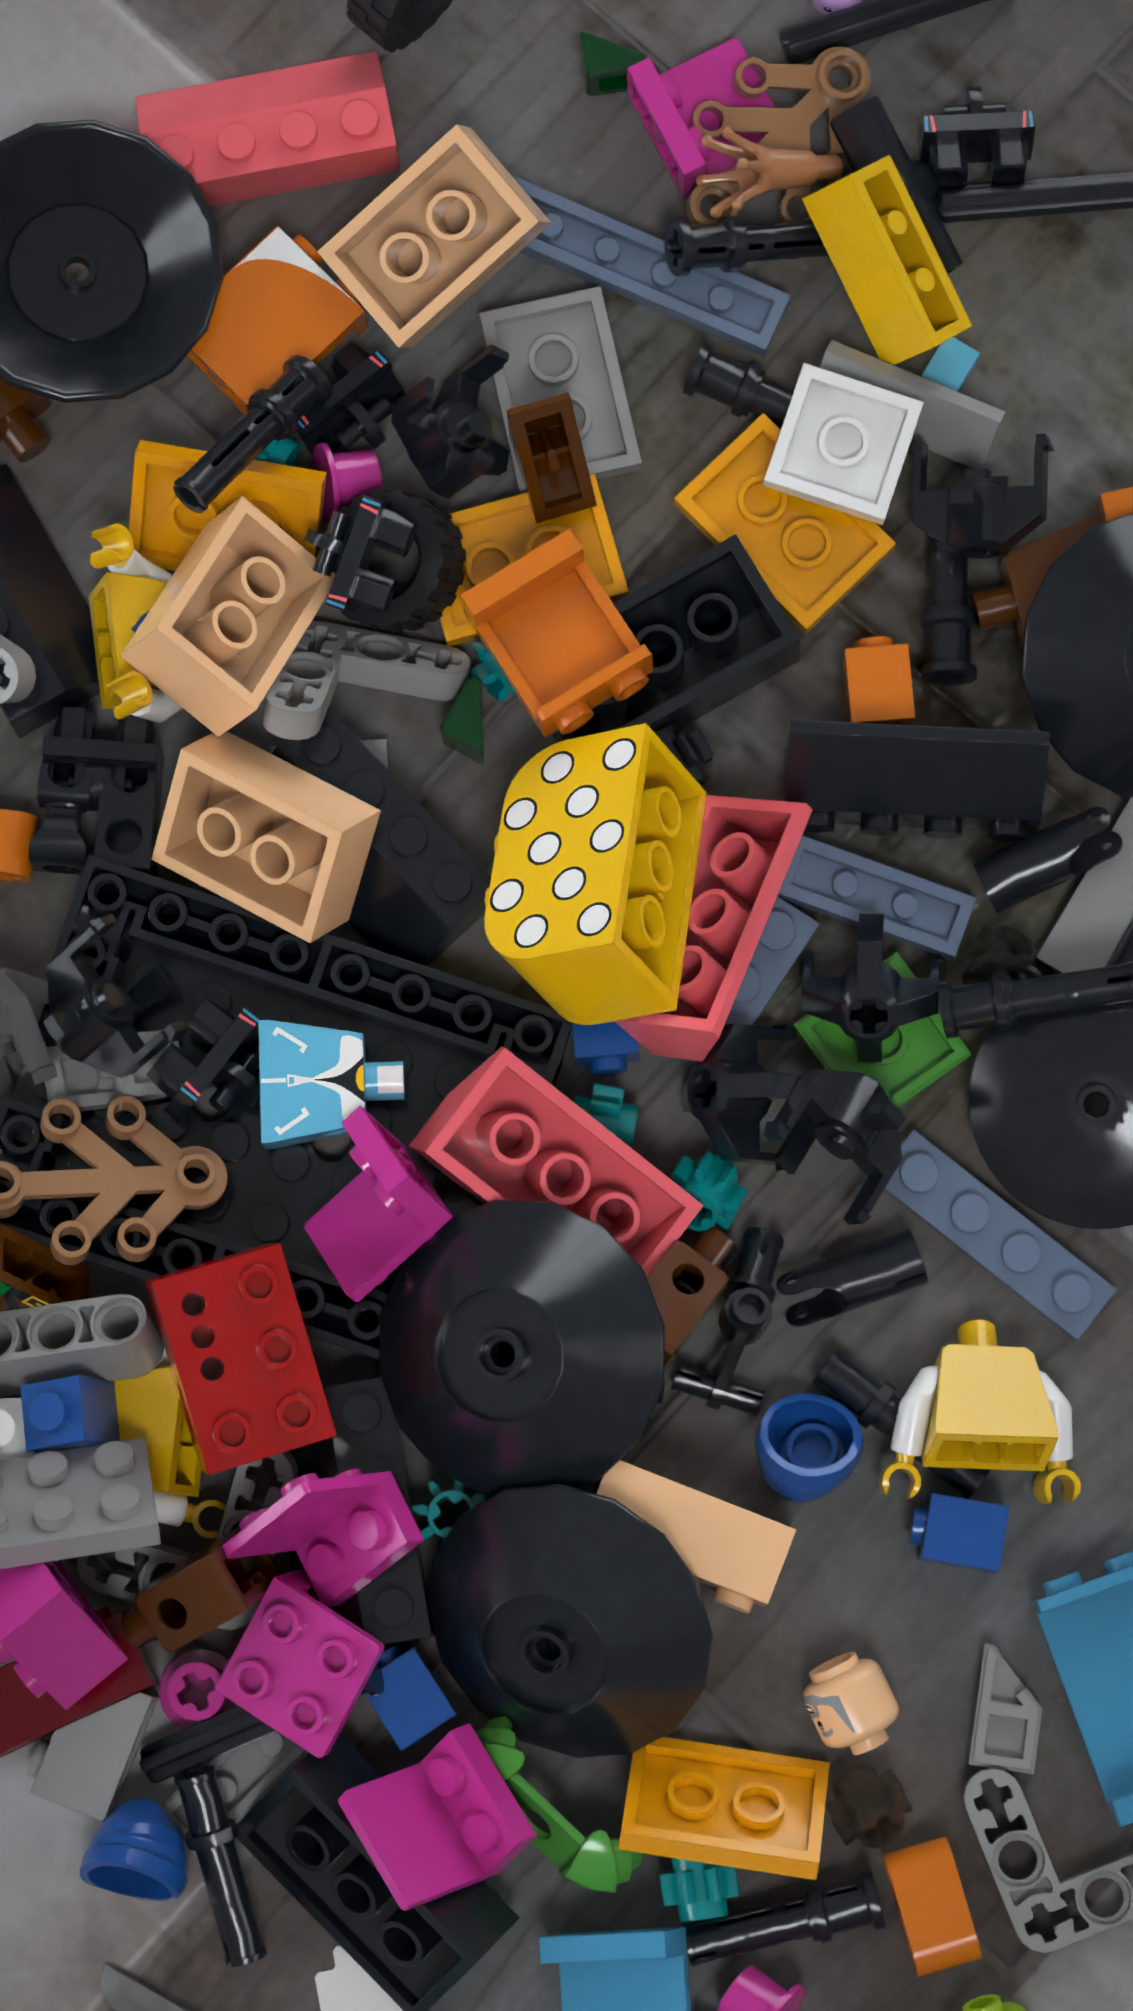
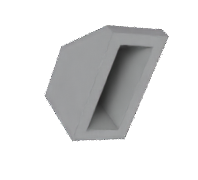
(92, 1757)

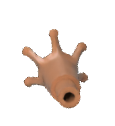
(765, 169)

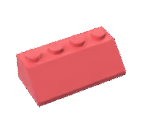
(277, 128)
(737, 880)
(524, 1140)

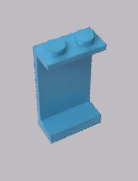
(1092, 1650)
(621, 1969)

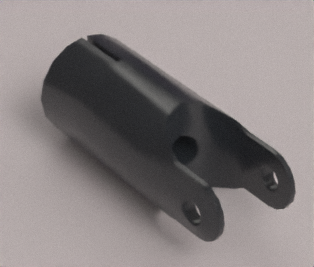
(1047, 858)
(855, 1278)

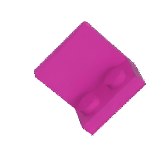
(669, 99)
(379, 1213)
(339, 1526)
(300, 1665)
(439, 1821)

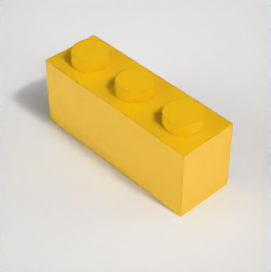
(887, 262)

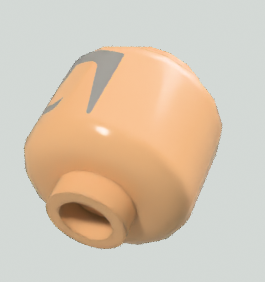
(850, 1703)

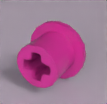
(346, 476)
(189, 1687)
(758, 1992)

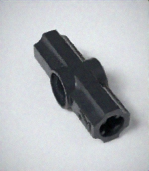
(869, 136)

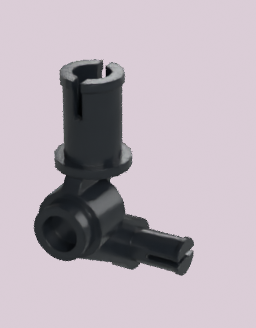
(742, 1323)

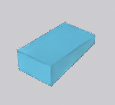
(951, 364)

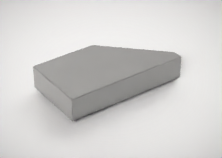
(1004, 1718)

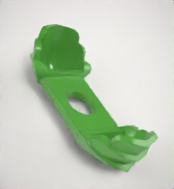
(587, 1861)

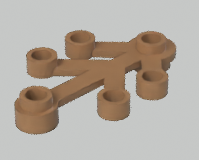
(783, 126)
(115, 1180)

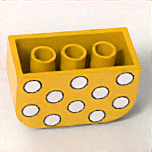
(598, 874)

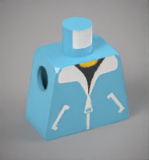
(316, 1081)

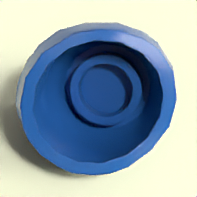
(807, 1446)
(138, 1853)

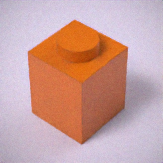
(878, 682)

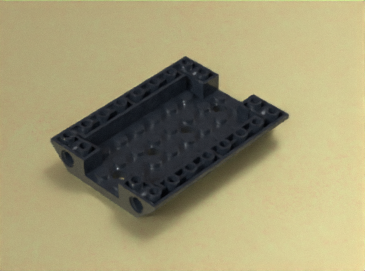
(239, 960)

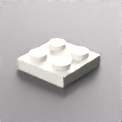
(843, 443)

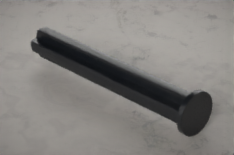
(861, 24)
(1035, 197)
(215, 1738)

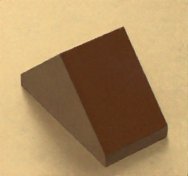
(551, 457)

